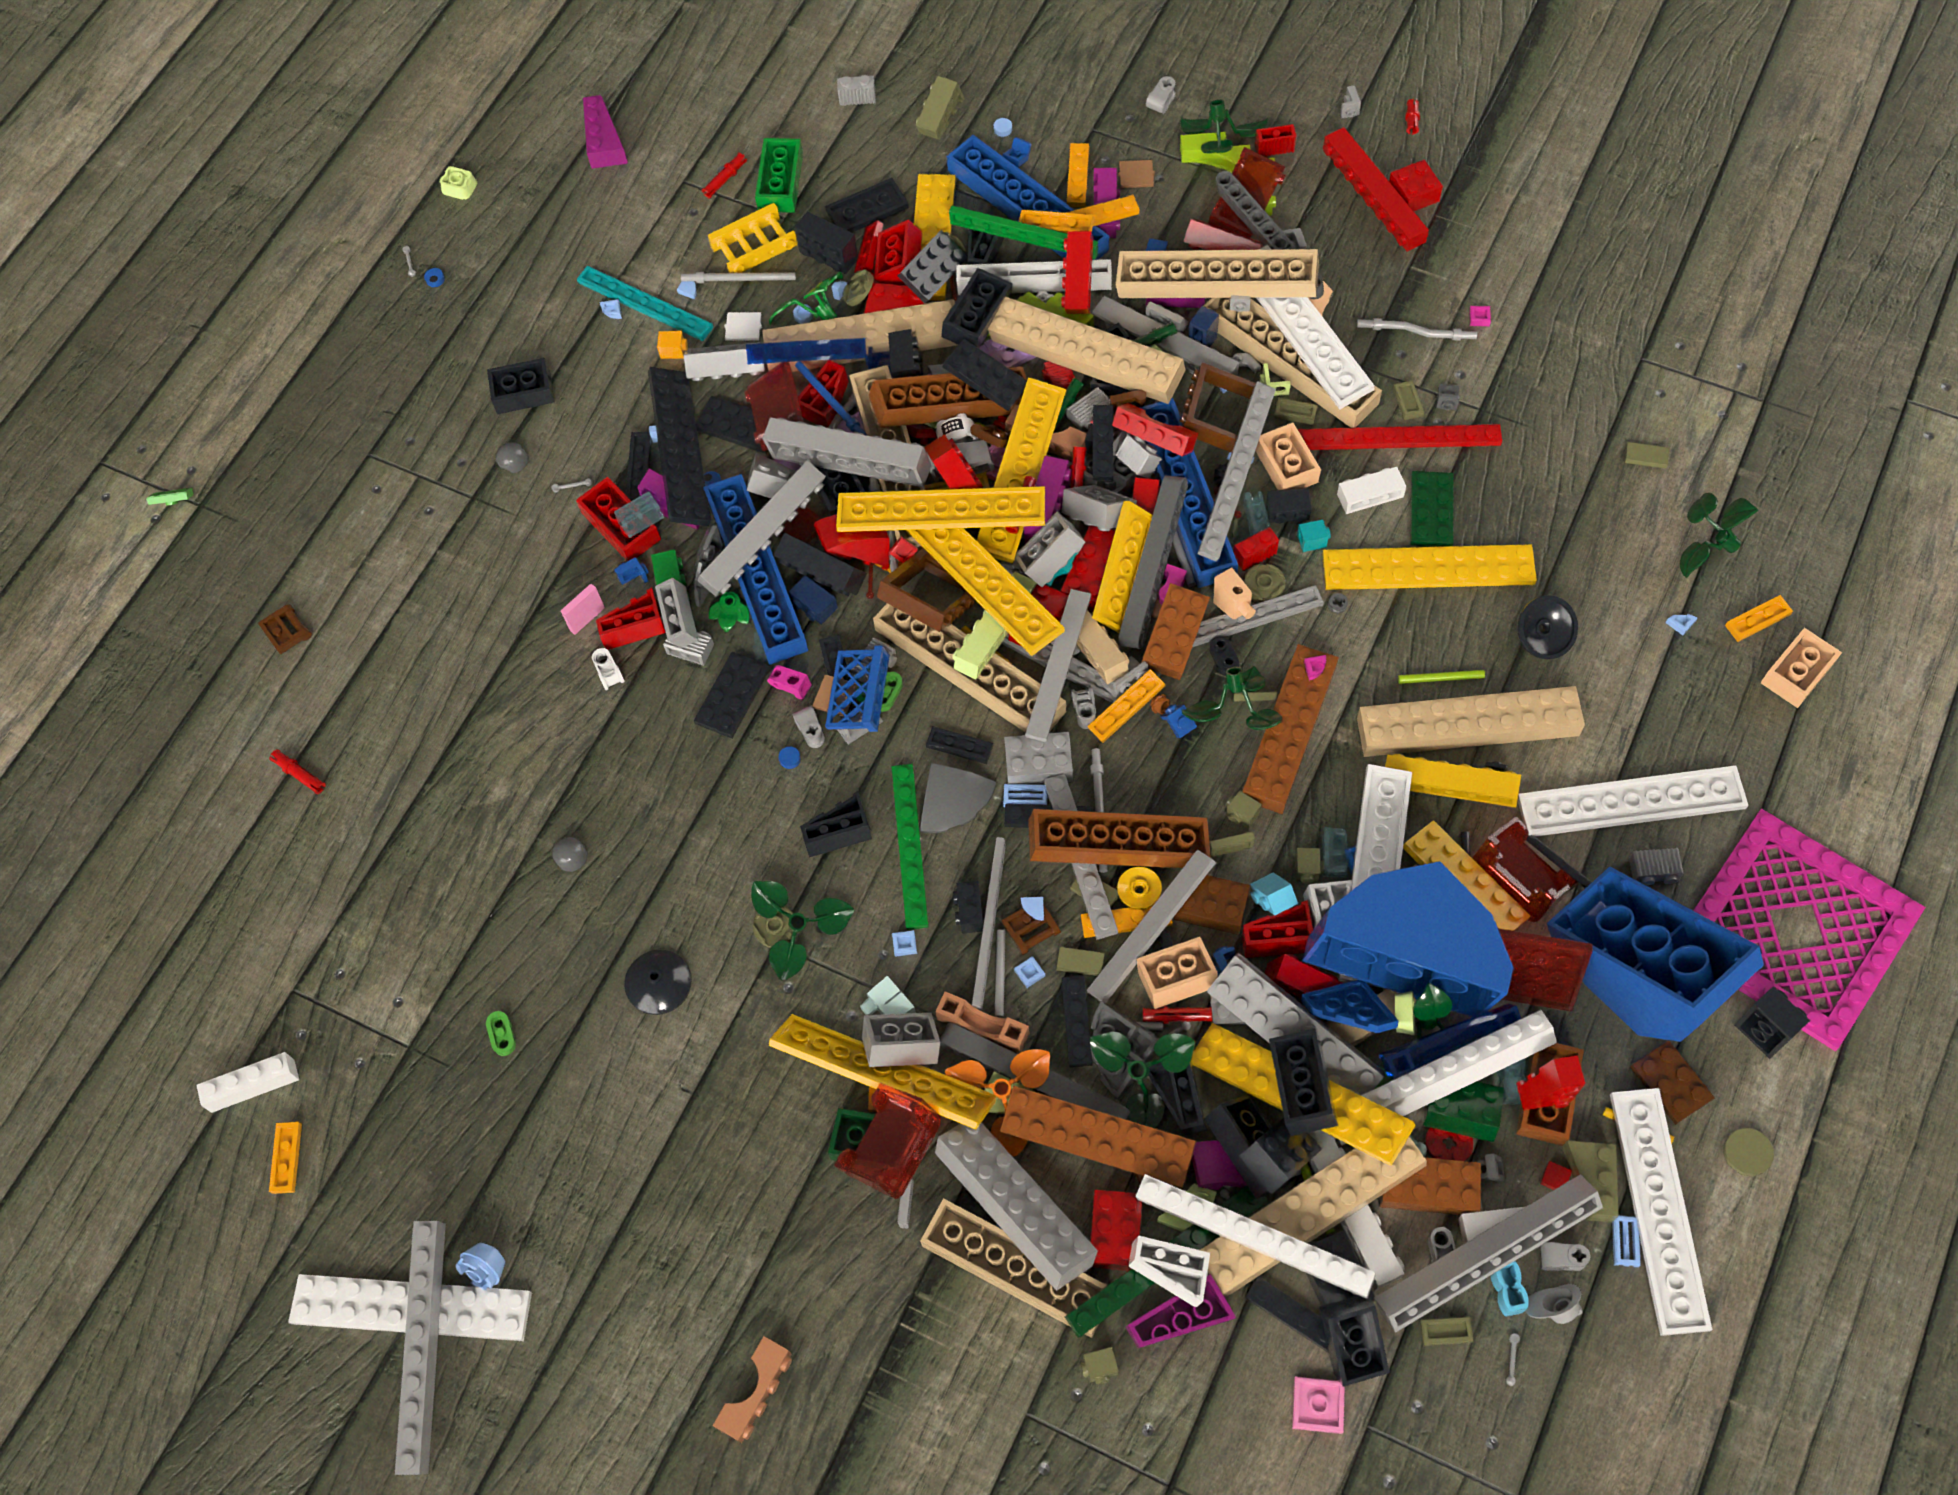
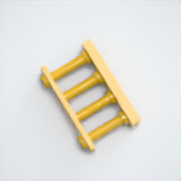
(745, 226)

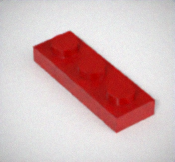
(868, 247)

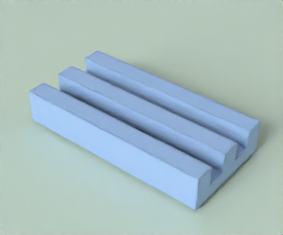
(1009, 798)
(1635, 1240)

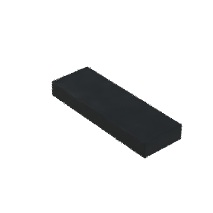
(959, 745)

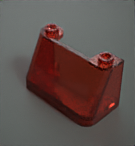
(1259, 178)
(773, 397)
(1522, 871)
(892, 1142)

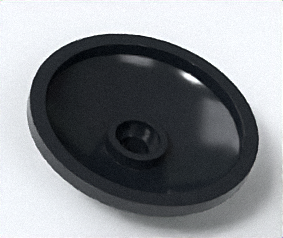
(1558, 624)
(665, 992)

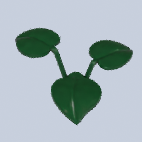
(1217, 114)
(1734, 514)
(1237, 682)
(787, 957)
(1429, 1007)
(1173, 1051)

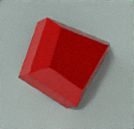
(922, 432)

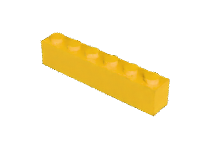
(1459, 780)

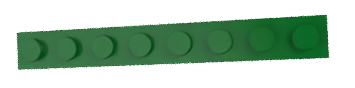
(1010, 229)
(909, 847)

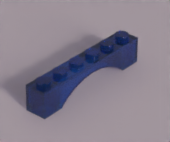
(806, 350)
(1428, 1048)

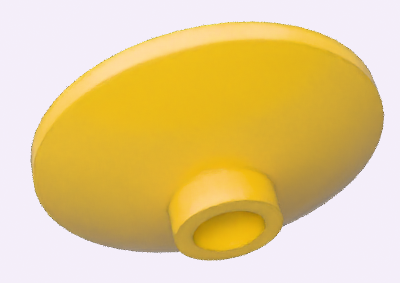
(1139, 878)

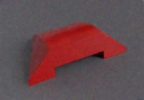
(863, 545)

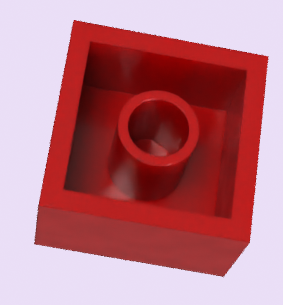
(1417, 185)

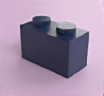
(1204, 326)
(812, 600)

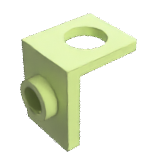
(1265, 379)

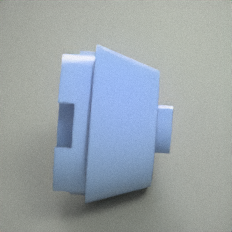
(482, 1265)

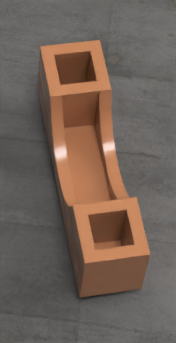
(1061, 442)
(1000, 1031)
(738, 1418)

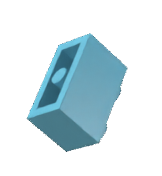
(1273, 894)

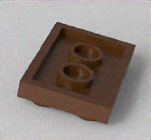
(1678, 1084)

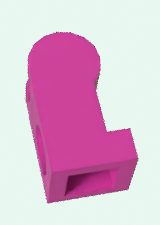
(1174, 576)
(790, 681)

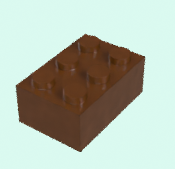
(1216, 905)

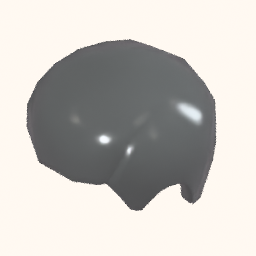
(512, 457)
(569, 854)

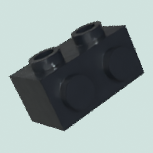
(970, 907)

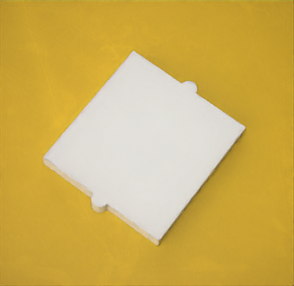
(743, 326)

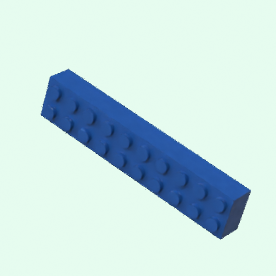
(1008, 186)
(1196, 505)
(761, 581)

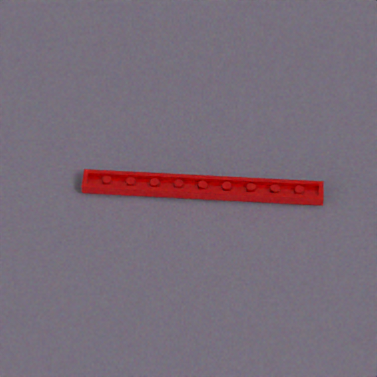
(1402, 437)

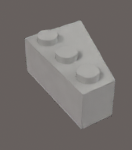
(767, 476)

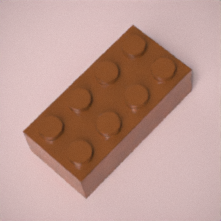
(1175, 631)
(1548, 1122)
(1438, 1188)

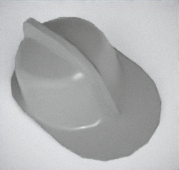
(1557, 1303)

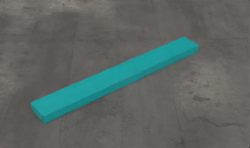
(645, 303)

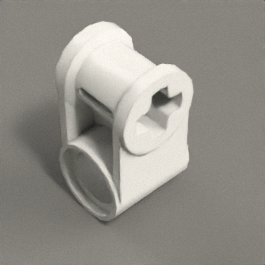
(607, 671)

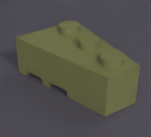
(938, 107)
(1599, 1167)

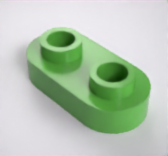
(891, 693)
(501, 1034)

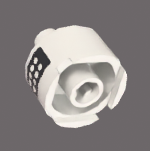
(956, 428)

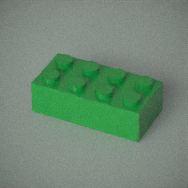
(779, 174)

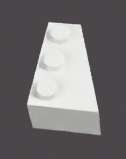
(1323, 896)
(1172, 1267)

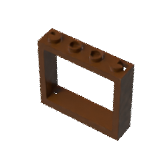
(1220, 378)
(890, 592)

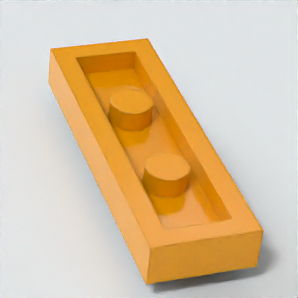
(1758, 618)
(285, 1157)

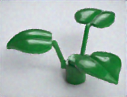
(824, 309)

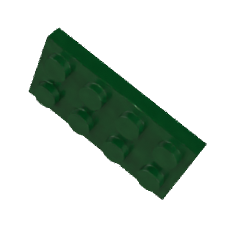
(1431, 509)

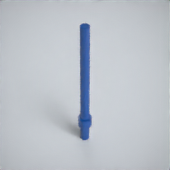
(851, 422)

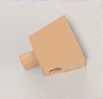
(1232, 595)

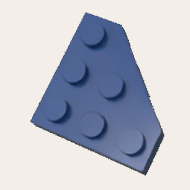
(1351, 1005)

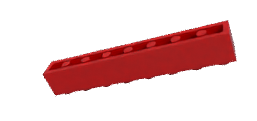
(1375, 189)

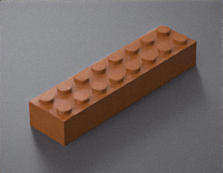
(930, 400)
(1286, 743)
(1116, 838)
(1098, 1136)

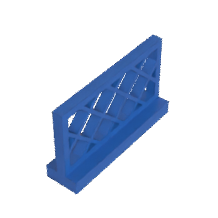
(874, 694)

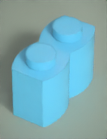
(1511, 1294)

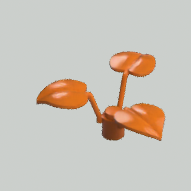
(1029, 1067)

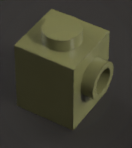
(1242, 809)
(1308, 865)
(1099, 1366)

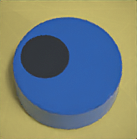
(434, 277)
(711, 477)

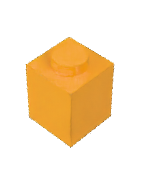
(671, 344)

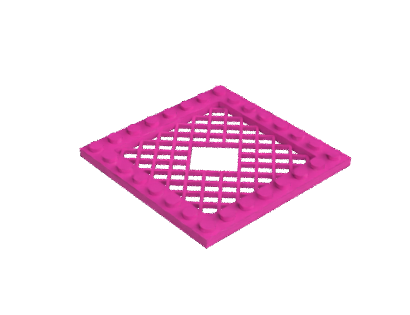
(1874, 964)

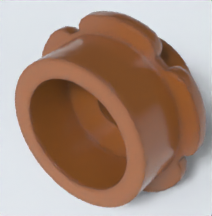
(1160, 703)

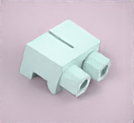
(887, 1000)

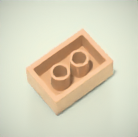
(1287, 458)
(1801, 667)
(1177, 972)

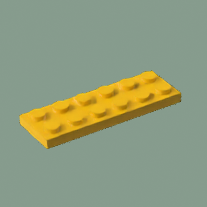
(1122, 565)
(1435, 845)

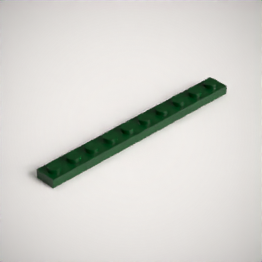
(1133, 1283)

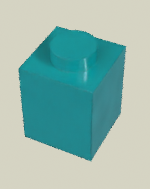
(1313, 535)

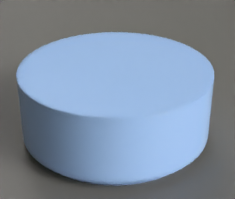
(1003, 127)
(801, 315)

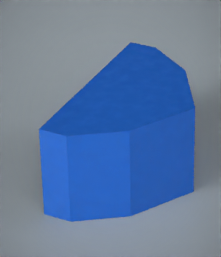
(1414, 931)
(1653, 957)

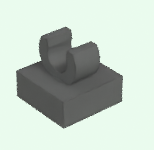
(1495, 1168)

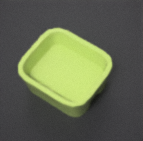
(458, 183)
(1404, 1012)

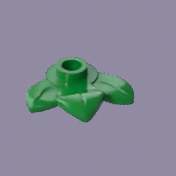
(729, 614)

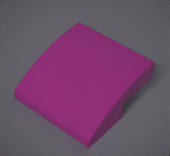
(1214, 1167)

